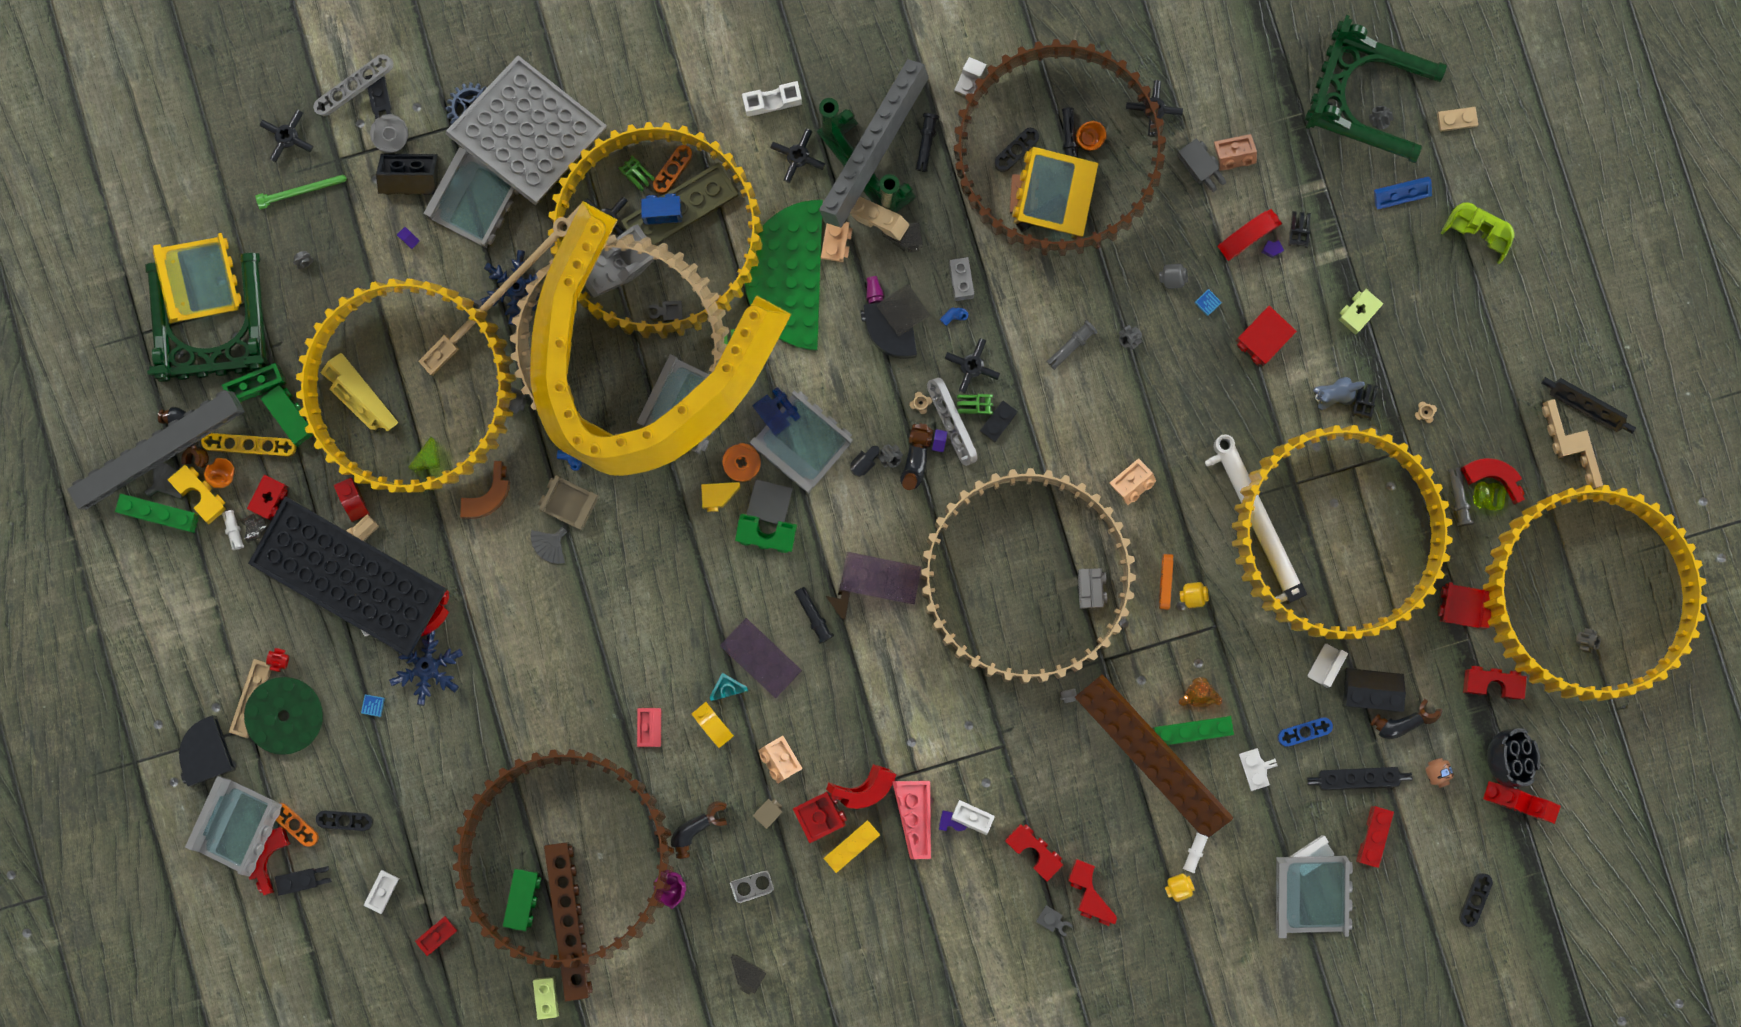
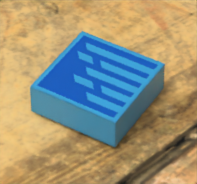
(1208, 302)
(372, 705)

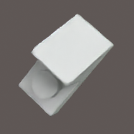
(971, 71)

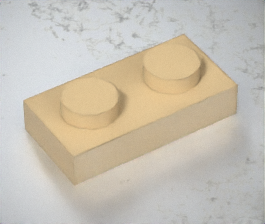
(1457, 119)

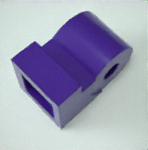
(946, 821)

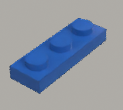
(1403, 192)

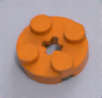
(751, 457)

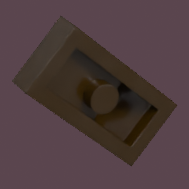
(840, 604)

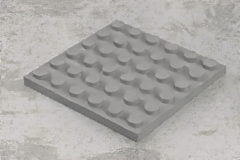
(526, 130)

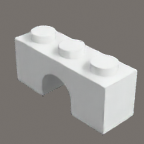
(762, 102)

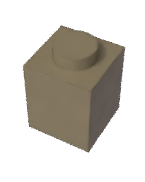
(768, 812)

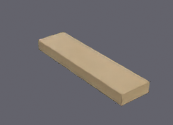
(257, 675)

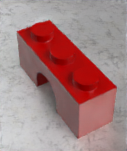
(1512, 684)
(1376, 836)
(1047, 863)

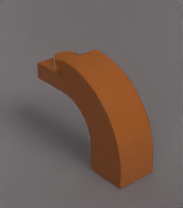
(487, 504)

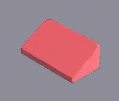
(648, 727)

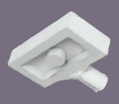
(1256, 768)

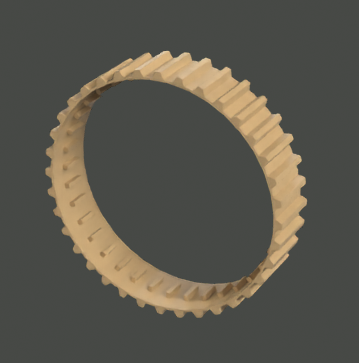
(661, 252)
(1105, 514)

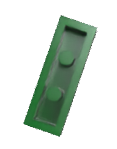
(256, 382)
(287, 414)
(522, 899)

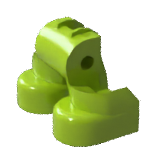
(1470, 219)

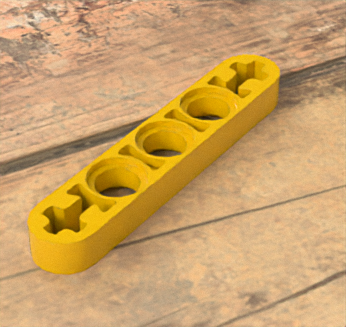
(239, 444)

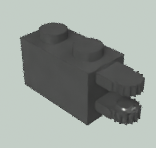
(1200, 164)

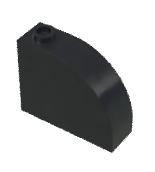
(884, 336)
(204, 752)

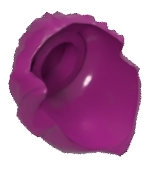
(677, 890)

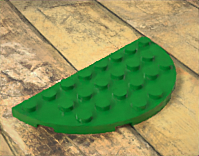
(791, 270)

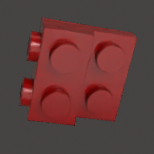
(820, 816)

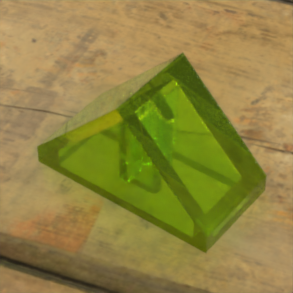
(427, 457)

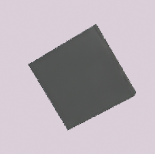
(769, 501)

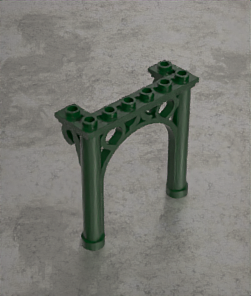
(1329, 117)
(834, 126)
(255, 354)

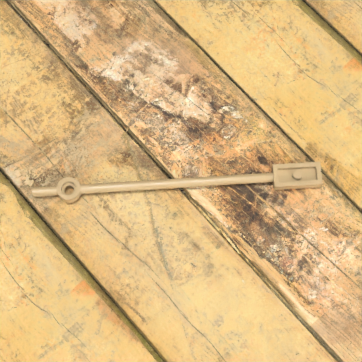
(446, 346)

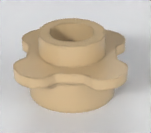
(915, 403)
(1431, 409)

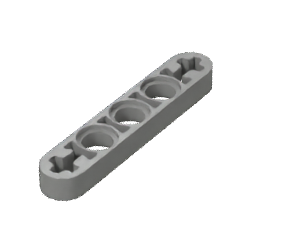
(347, 94)
(936, 388)

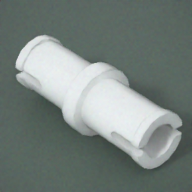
(232, 530)
(1195, 852)

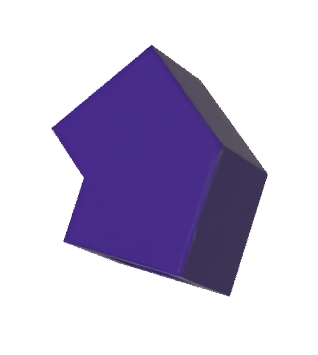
(408, 238)
(1272, 249)
(939, 440)

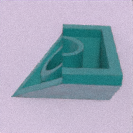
(727, 687)

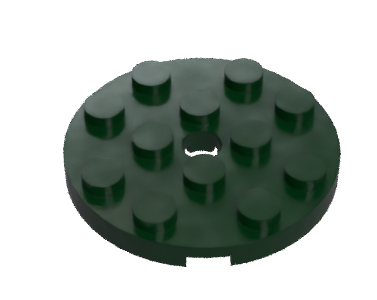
(277, 735)

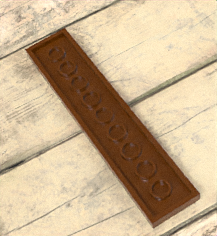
(1153, 757)

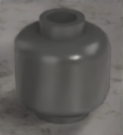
(1173, 276)
(518, 403)

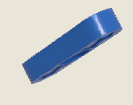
(1292, 741)

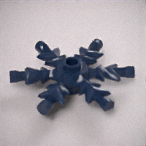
(515, 295)
(430, 672)

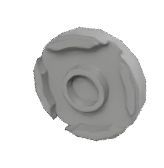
(389, 133)

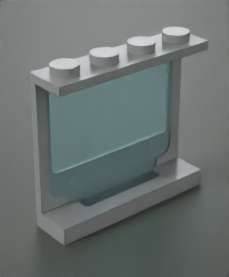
(471, 200)
(672, 387)
(805, 447)
(234, 825)
(1313, 894)

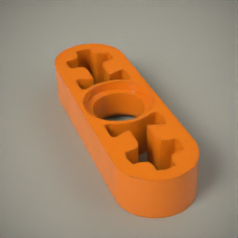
(685, 161)
(1166, 582)
(287, 811)

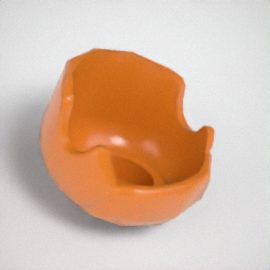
(1091, 135)
(219, 473)

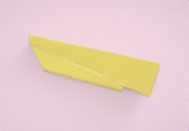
(357, 394)

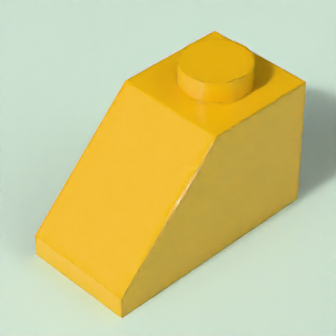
(718, 495)

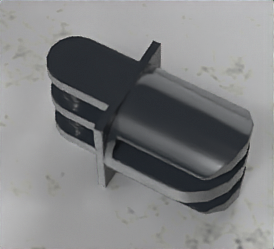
(1299, 231)
(1364, 402)
(864, 461)

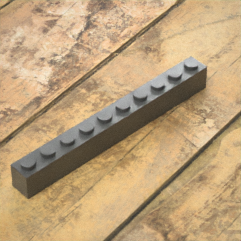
(874, 143)
(156, 449)

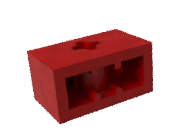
(272, 488)

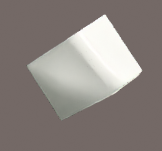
(752, 882)

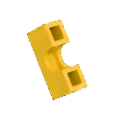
(209, 506)
(851, 846)

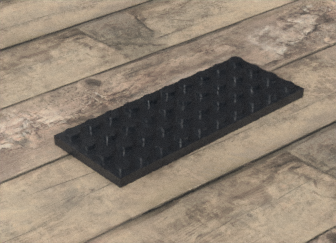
(347, 576)

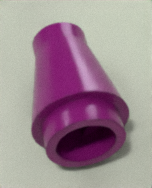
(874, 290)

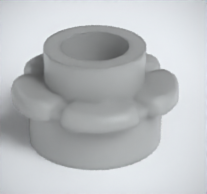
(1068, 695)

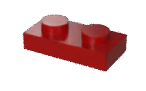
(436, 936)

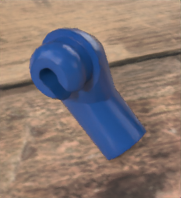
(954, 314)
(573, 462)

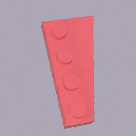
(915, 814)

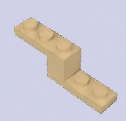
(1572, 444)

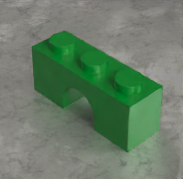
(750, 533)

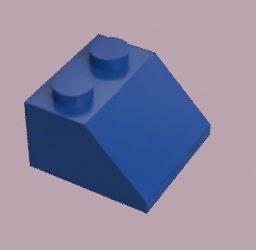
(661, 209)

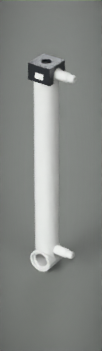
(1260, 522)

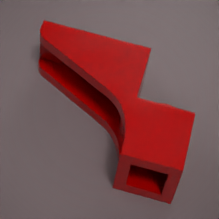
(1521, 802)
(1090, 903)

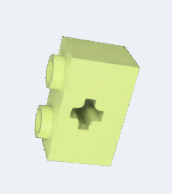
(1356, 321)
(546, 998)

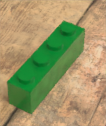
(157, 513)
(1195, 730)

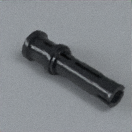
(927, 132)
(1070, 146)
(817, 623)

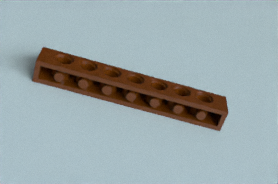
(552, 853)

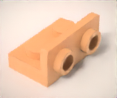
(835, 242)
(1133, 481)
(779, 759)

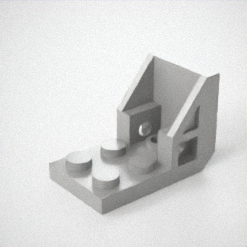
(618, 266)

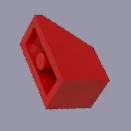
(351, 499)

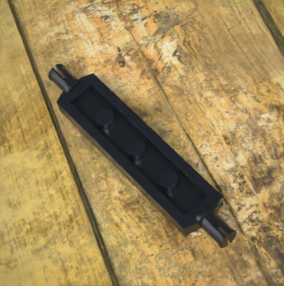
(1588, 405)
(1359, 778)

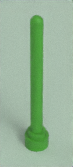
(265, 200)

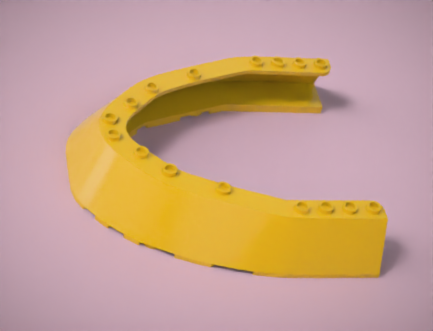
(678, 428)

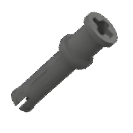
(1078, 338)
(1462, 507)

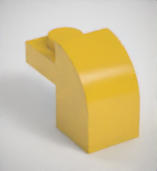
(712, 725)

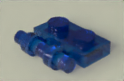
(772, 415)

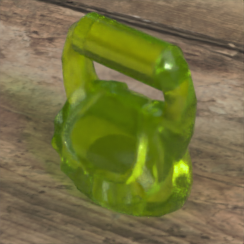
(1484, 496)

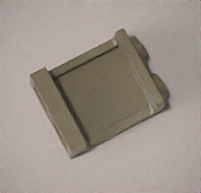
(568, 502)

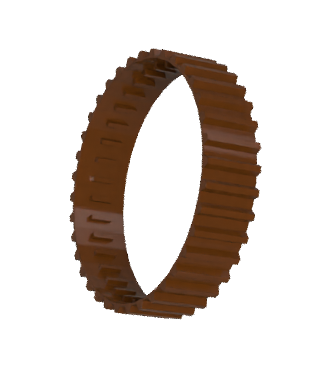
(1038, 53)
(468, 833)

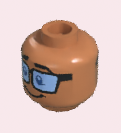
(1439, 772)

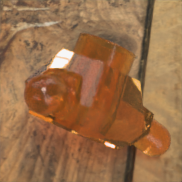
(1200, 694)

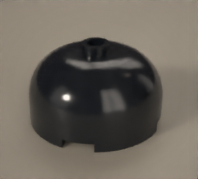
(1513, 758)

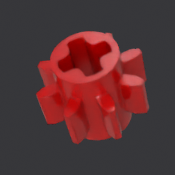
(277, 659)

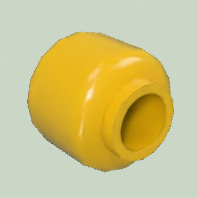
(1194, 595)
(1180, 887)

